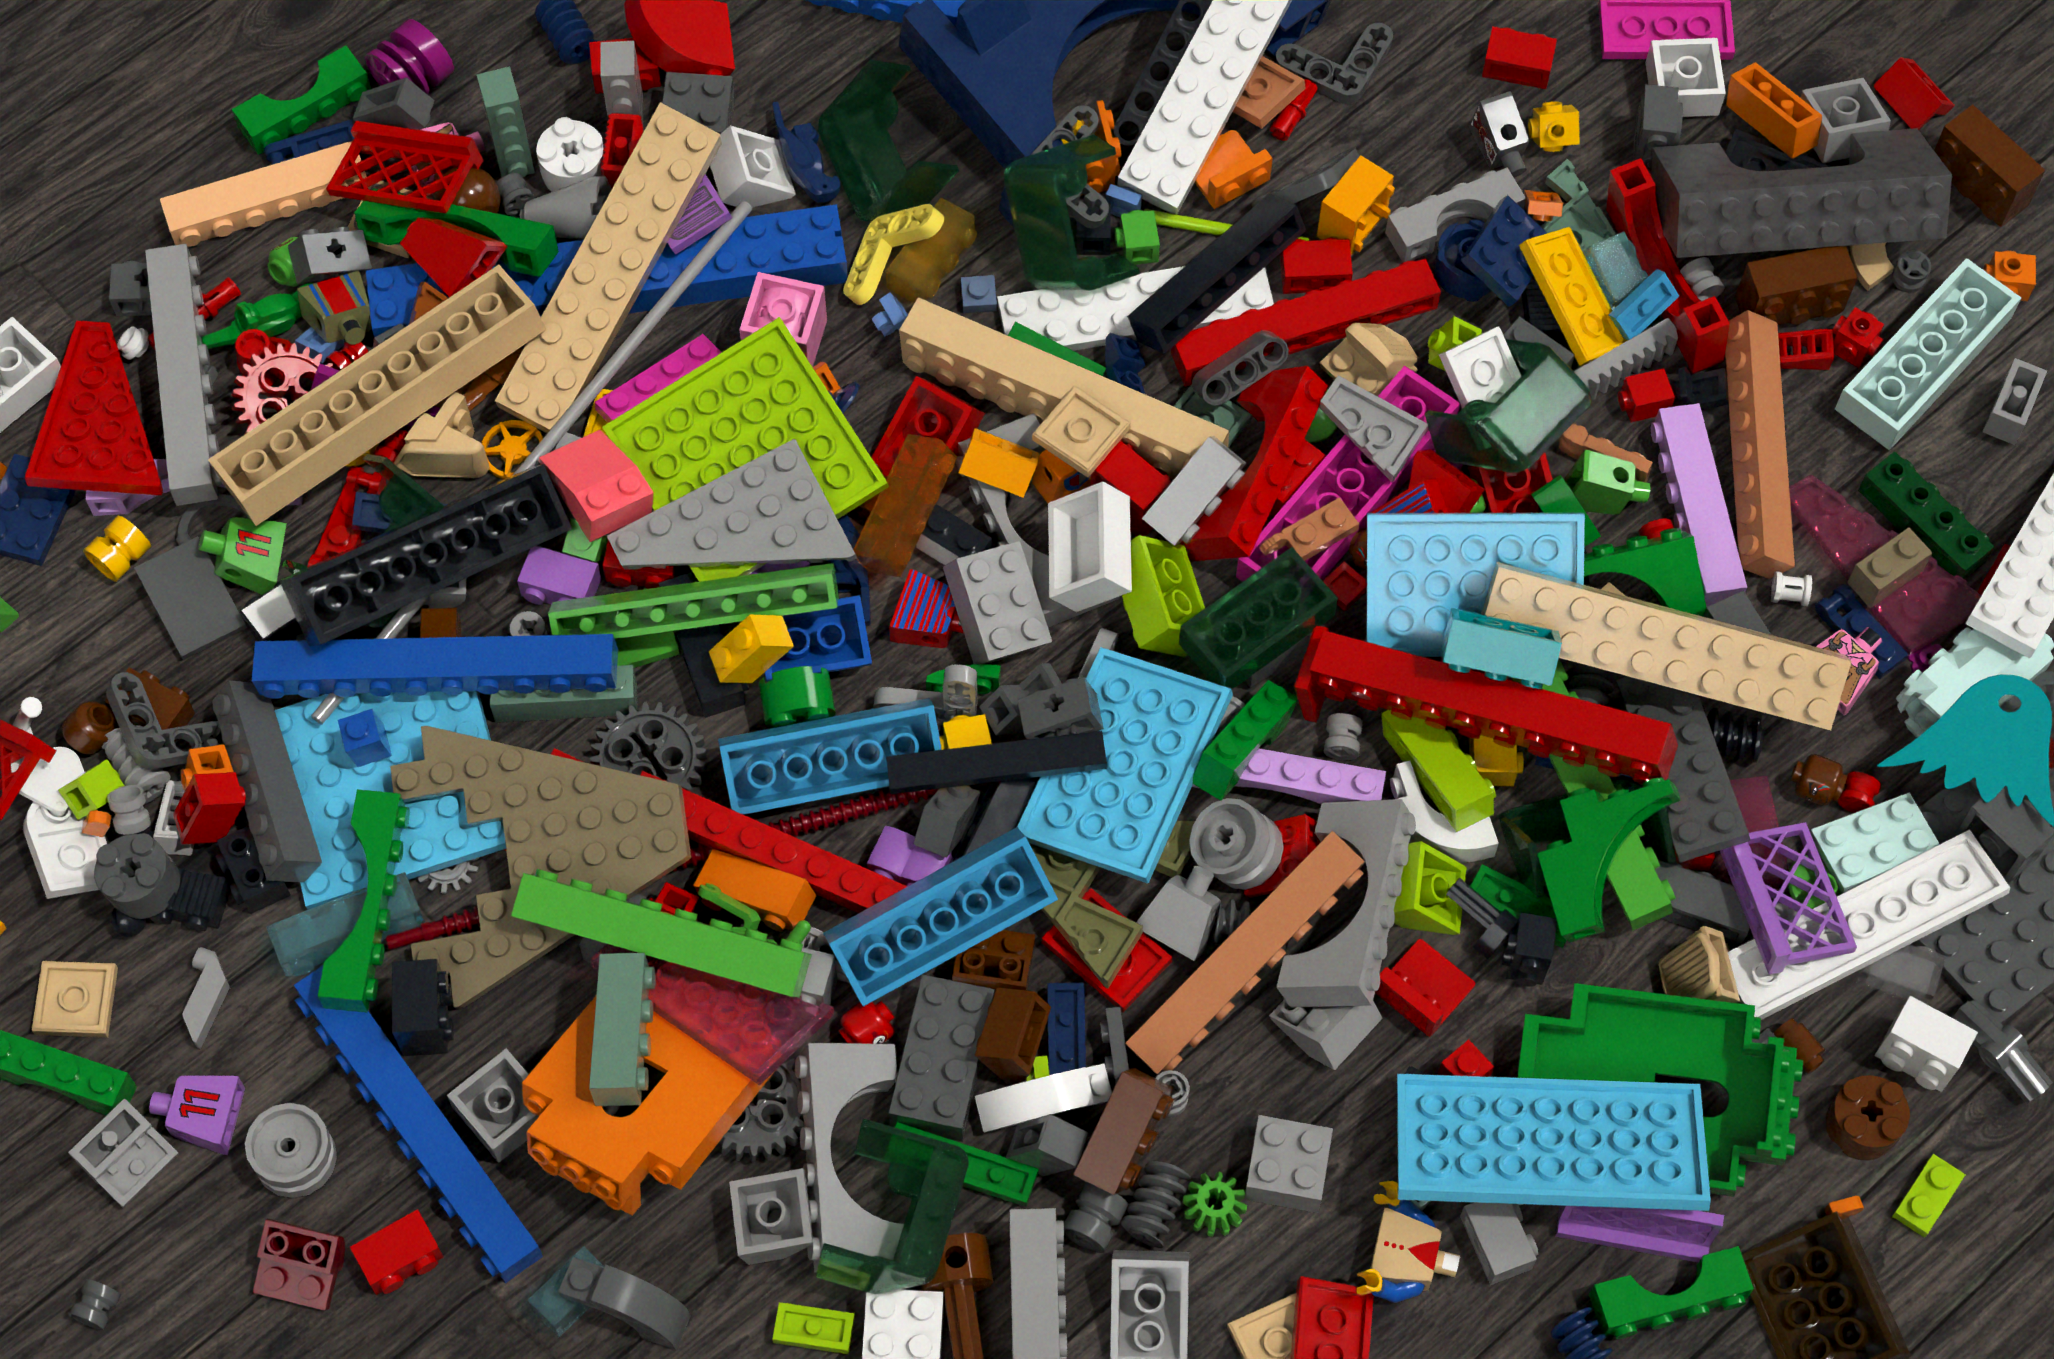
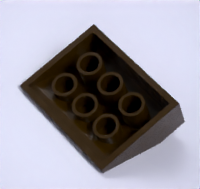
(1822, 1295)

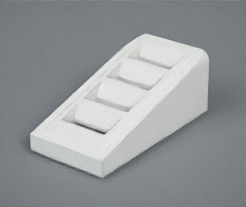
(167, 834)

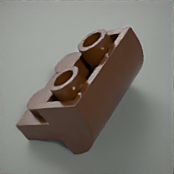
(997, 961)

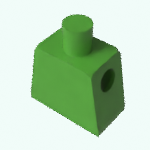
(1605, 483)

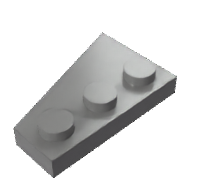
(1373, 425)

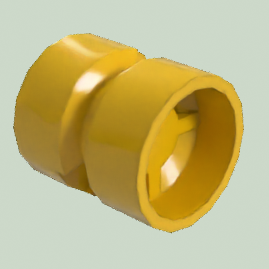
(116, 549)

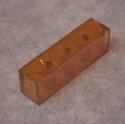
(905, 505)

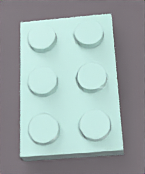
(1873, 841)

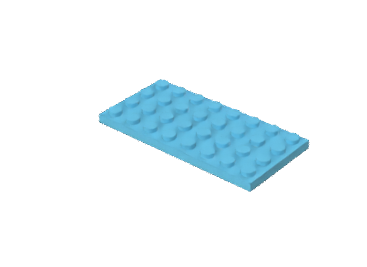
(1551, 1142)

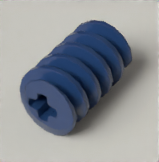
(565, 29)
(1578, 1337)

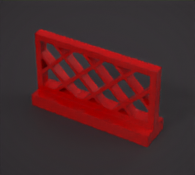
(412, 147)
(21, 745)

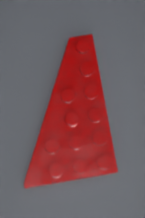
(92, 423)

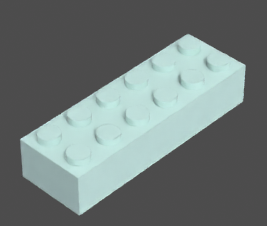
(1927, 353)

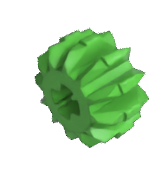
(1218, 1190)

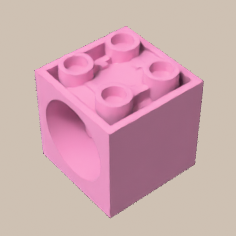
(795, 302)

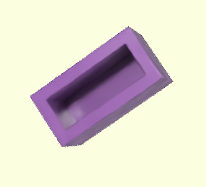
(557, 577)

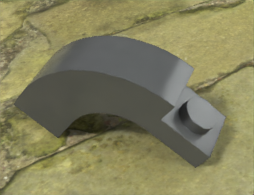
(638, 1303)

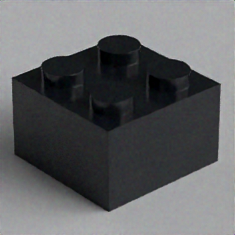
(420, 1007)

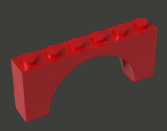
(1634, 210)
(1288, 405)

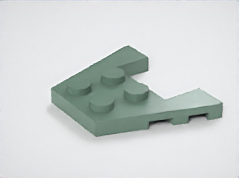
(1580, 212)

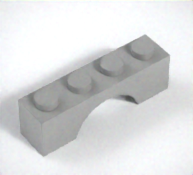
(1415, 228)

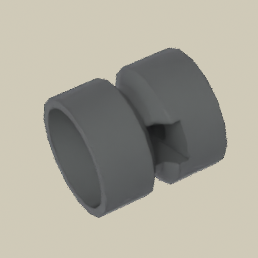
(1093, 1220)

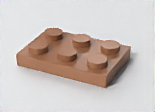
(1268, 92)

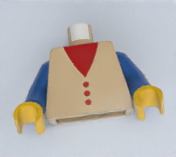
(1405, 1251)

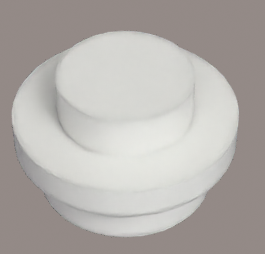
(133, 342)

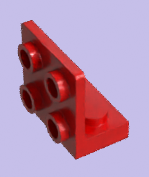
(1298, 843)
(1424, 987)

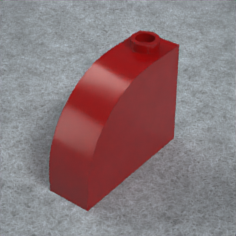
(683, 34)

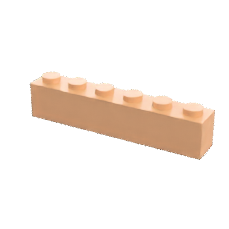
(254, 197)

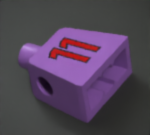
(201, 1110)

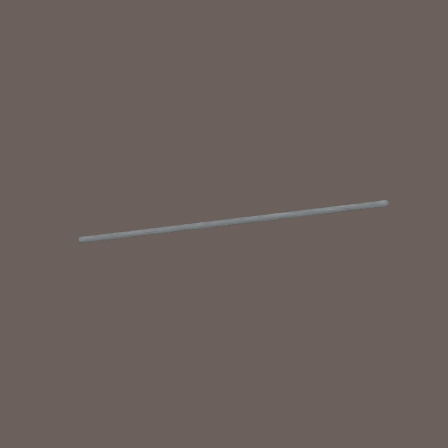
(583, 401)

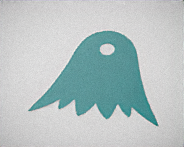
(1991, 744)

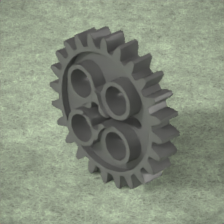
(676, 741)
(756, 1135)

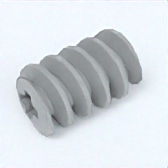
(130, 773)

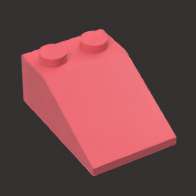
(598, 484)

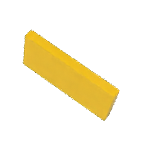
(1572, 294)

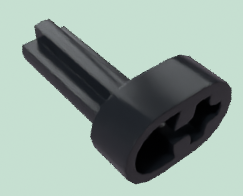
(1496, 922)

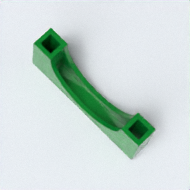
(1663, 563)

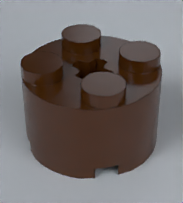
(1849, 1113)

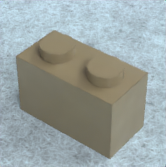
(1889, 567)

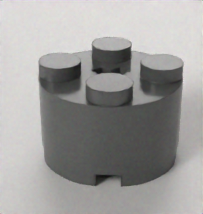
(136, 875)

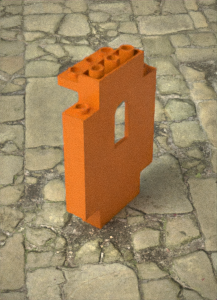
(662, 1137)

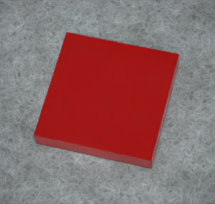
(1306, 687)

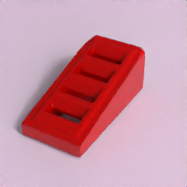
(1812, 339)

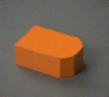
(96, 823)
(1847, 1206)

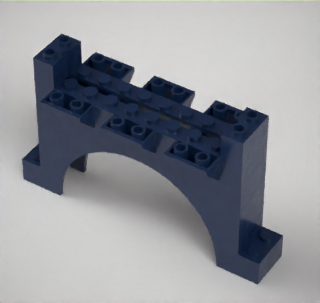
(1005, 53)

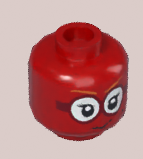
(867, 1024)

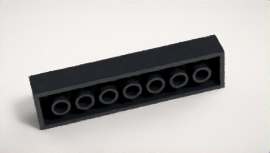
(425, 555)

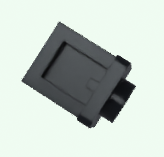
(1705, 388)

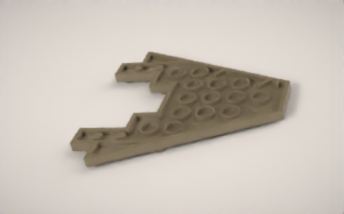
(556, 818)

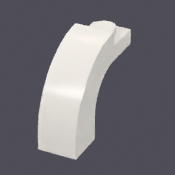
(1432, 827)
(1043, 1097)

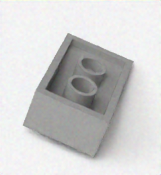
(1149, 1305)

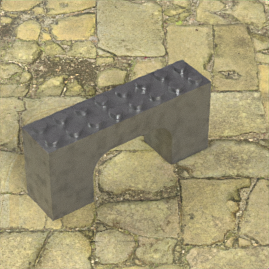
(1886, 194)

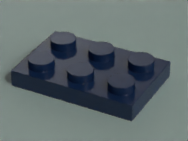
(1497, 254)
(29, 514)

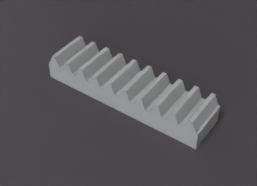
(1629, 357)

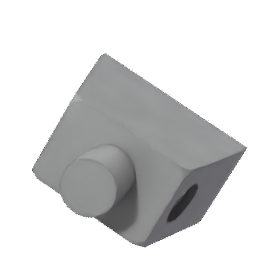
(1183, 913)

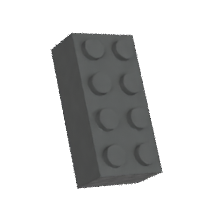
(940, 1058)

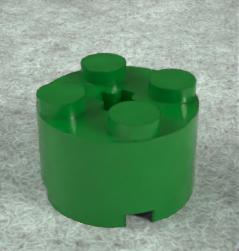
(796, 696)

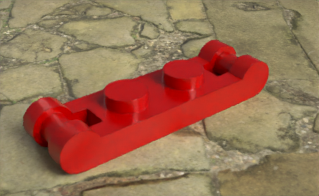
(338, 532)

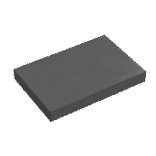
(190, 598)

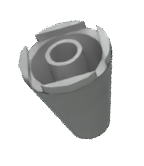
(570, 208)

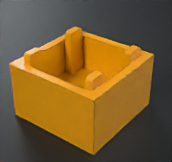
(1356, 204)

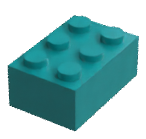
(1501, 648)

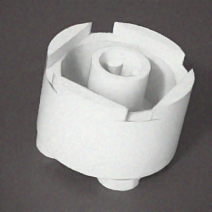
(569, 153)

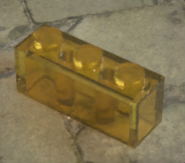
(923, 263)

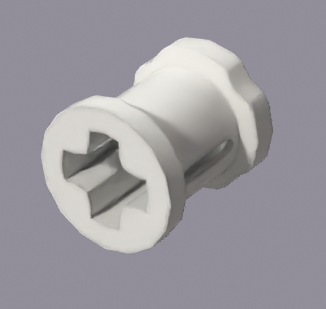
(1799, 589)

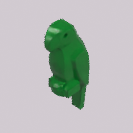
(271, 315)

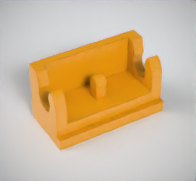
(999, 462)

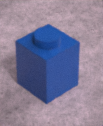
(364, 738)

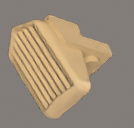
(1370, 356)
(444, 444)
(1700, 968)

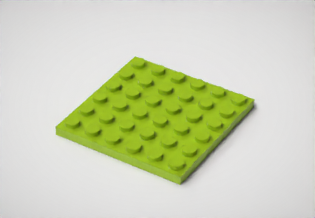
(737, 411)

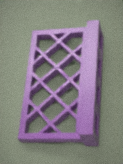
(1760, 910)
(1650, 1231)

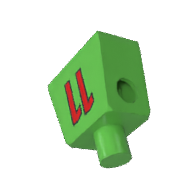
(246, 552)

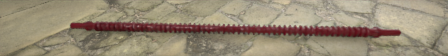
(434, 929)

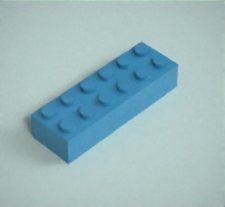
(823, 755)
(940, 916)

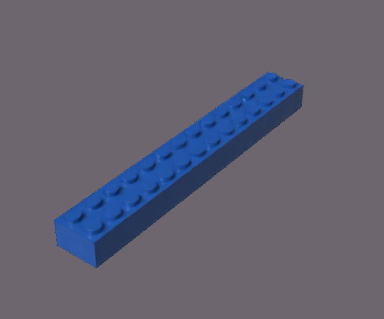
(785, 244)

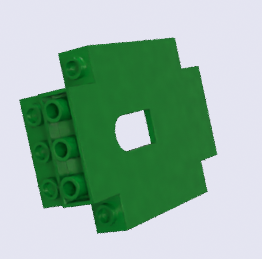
(1649, 1034)

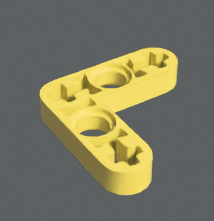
(880, 238)

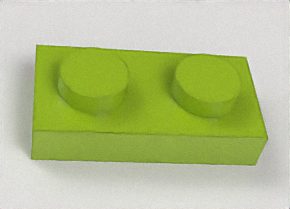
(1928, 1195)
(813, 1328)

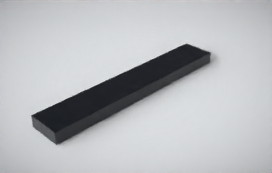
(996, 762)

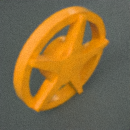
(512, 448)

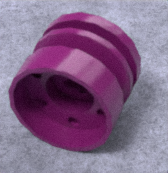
(410, 54)

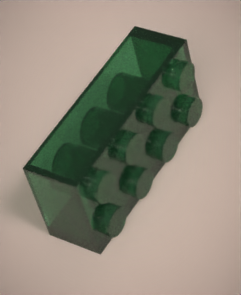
(1257, 620)

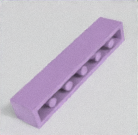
(1698, 498)

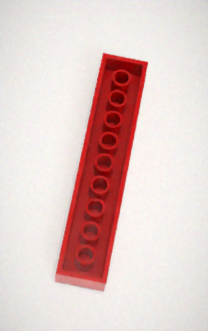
(1494, 708)

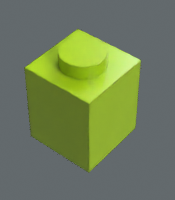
(91, 789)

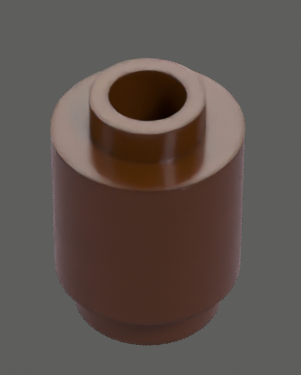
(1807, 1045)

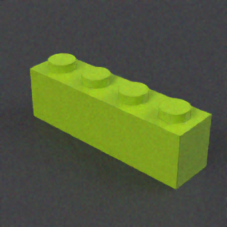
(1442, 769)

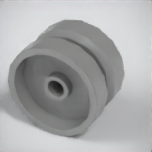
(1236, 843)
(290, 1150)

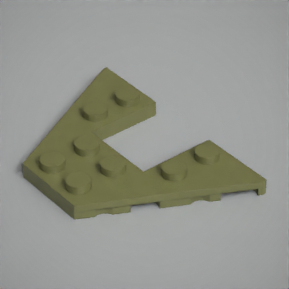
(1092, 931)

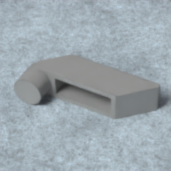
(206, 996)

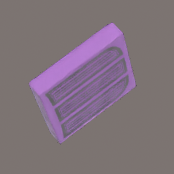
(701, 217)

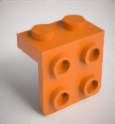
(1232, 170)
(1103, 172)

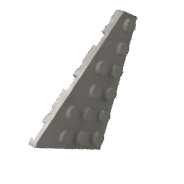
(750, 515)

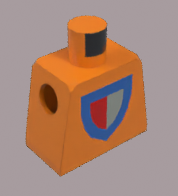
(1064, 478)

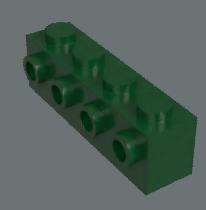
(1917, 505)

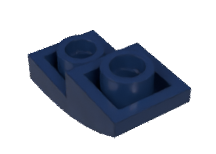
(1124, 361)

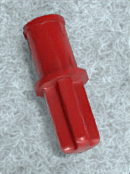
(1293, 112)

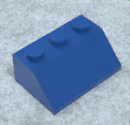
(827, 639)

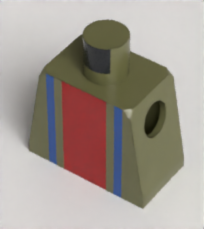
(337, 308)

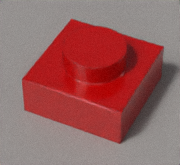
(1346, 585)

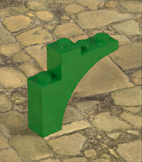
(1597, 828)

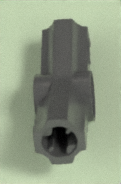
(2004, 1051)

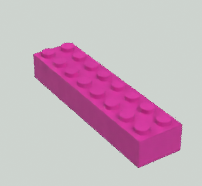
(1352, 477)

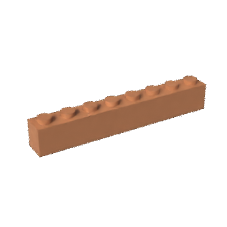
(1759, 445)
(1244, 954)

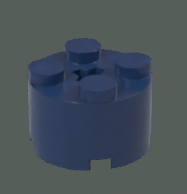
(1450, 271)

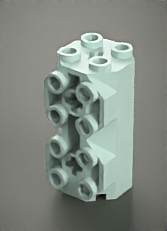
(1953, 672)

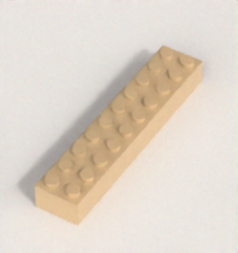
(610, 268)
(1035, 382)
(377, 394)
(1674, 646)

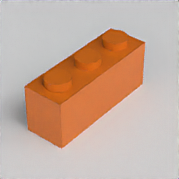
(1774, 110)
(774, 894)

